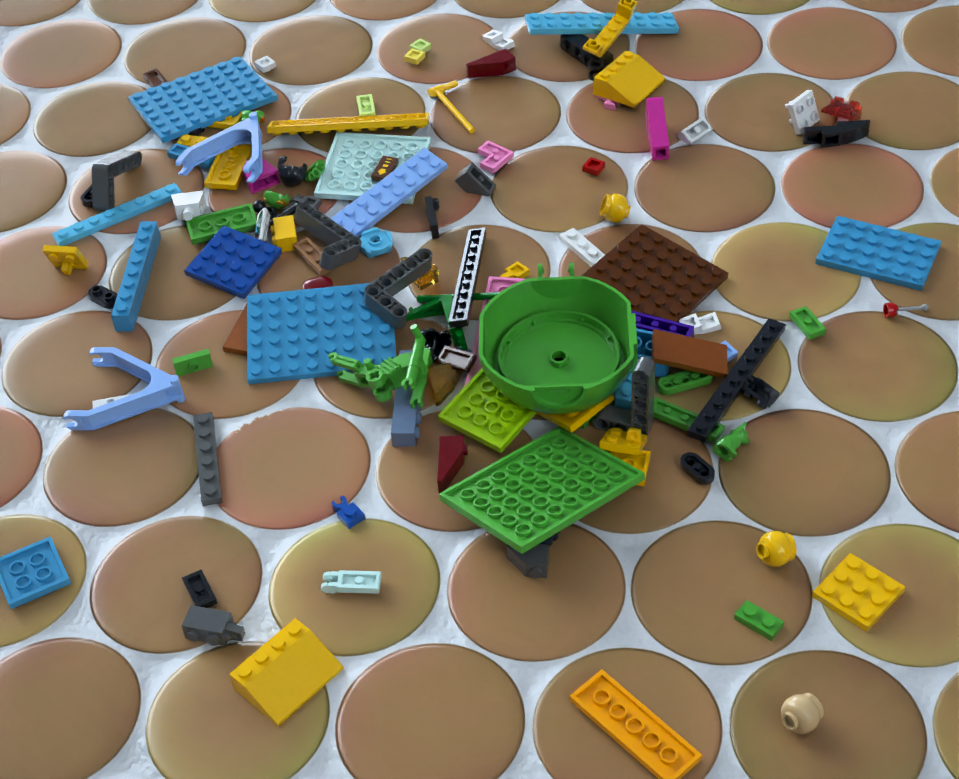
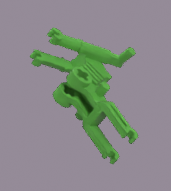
(403, 370)

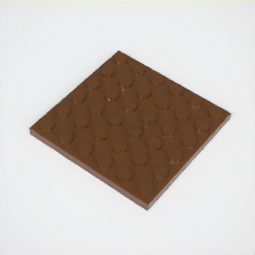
(657, 274)

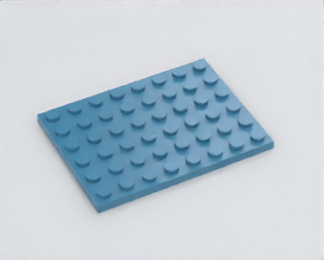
(201, 98)
(299, 329)

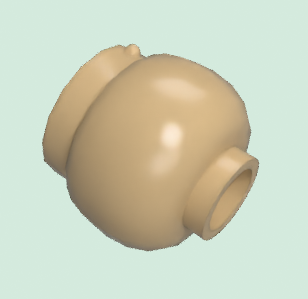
(801, 713)

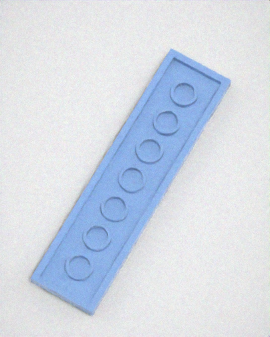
(390, 192)

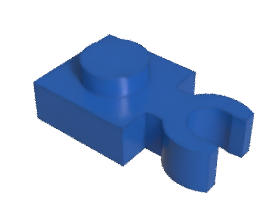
(348, 514)

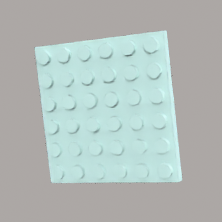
(355, 159)

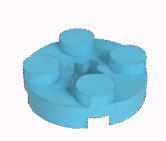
(381, 246)

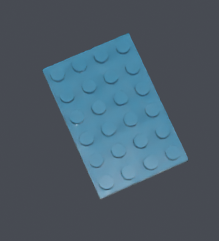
(879, 253)

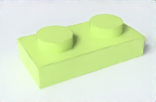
(365, 105)

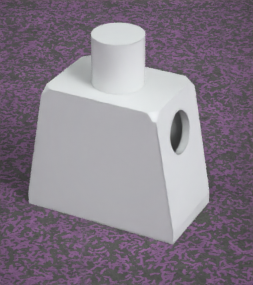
(189, 205)

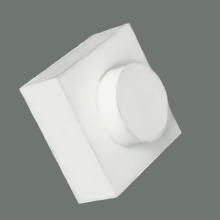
(265, 64)

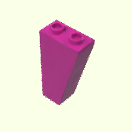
(657, 128)

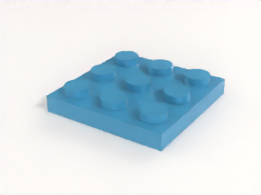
(32, 572)

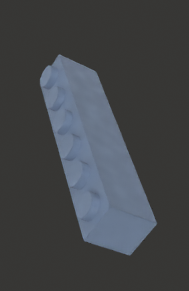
(405, 419)

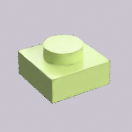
(421, 45)

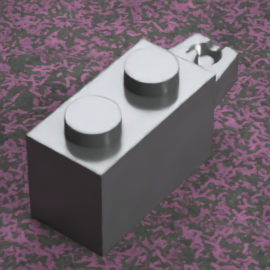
(211, 626)

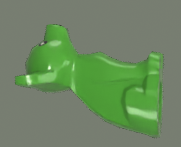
(728, 444)

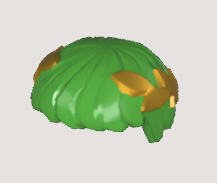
(275, 199)

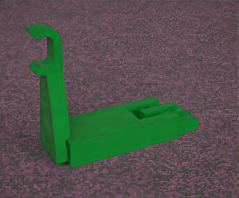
(435, 308)

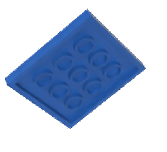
(233, 262)

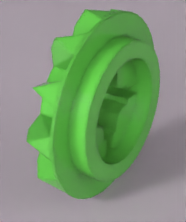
(315, 170)

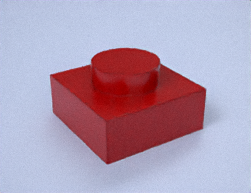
(593, 166)

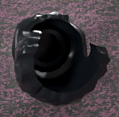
(291, 175)
(436, 341)

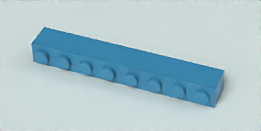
(136, 276)

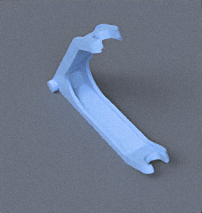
(244, 132)
(161, 391)

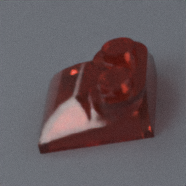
(843, 109)

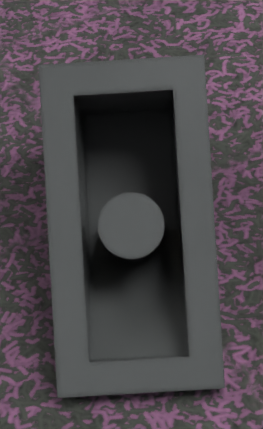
(474, 181)
(531, 563)

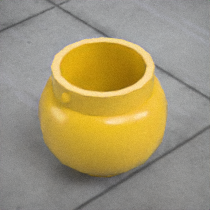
(615, 208)
(776, 548)

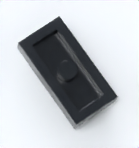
(199, 589)

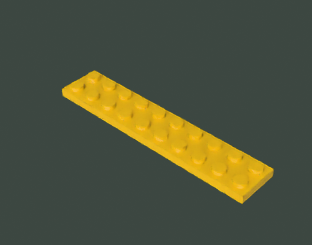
(355, 123)

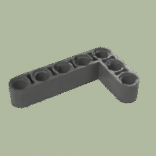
(104, 173)
(341, 243)
(380, 292)
(642, 402)

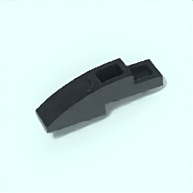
(841, 134)

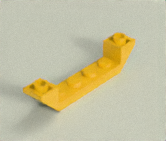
(612, 30)

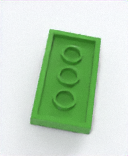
(204, 227)

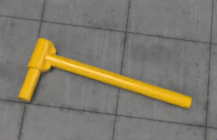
(439, 92)

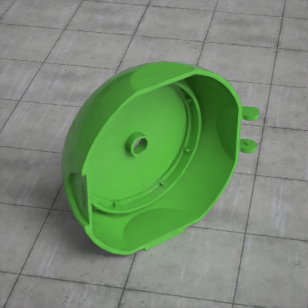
(554, 319)

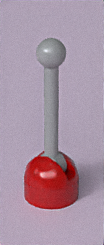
(892, 309)

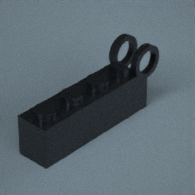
(573, 45)

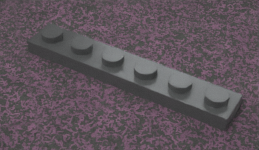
(207, 459)

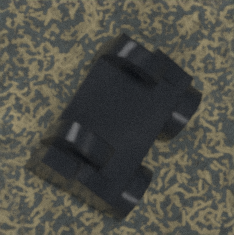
(760, 390)

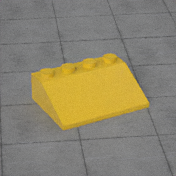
(627, 80)
(285, 672)

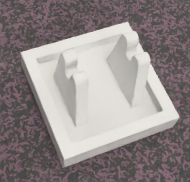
(803, 112)

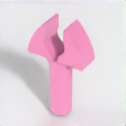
(609, 104)

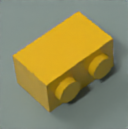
(284, 232)

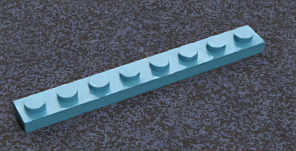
(115, 215)

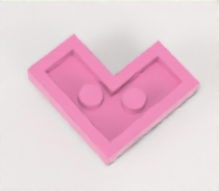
(495, 156)

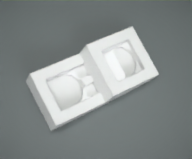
(497, 40)
(702, 325)

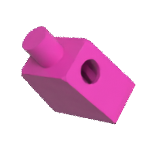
(267, 179)

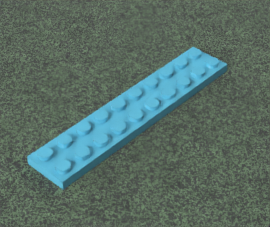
(594, 23)

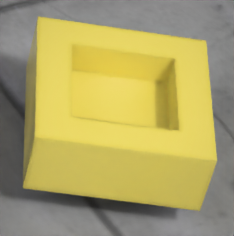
(414, 56)

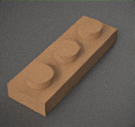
(310, 254)

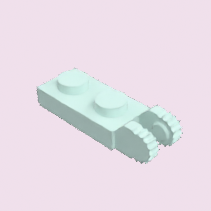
(352, 582)

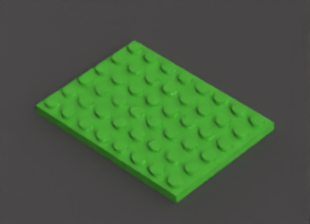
(541, 488)

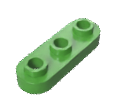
(682, 381)

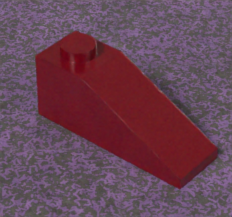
(492, 65)
(450, 459)

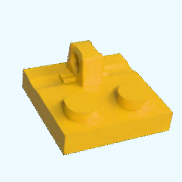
(65, 258)
(623, 442)

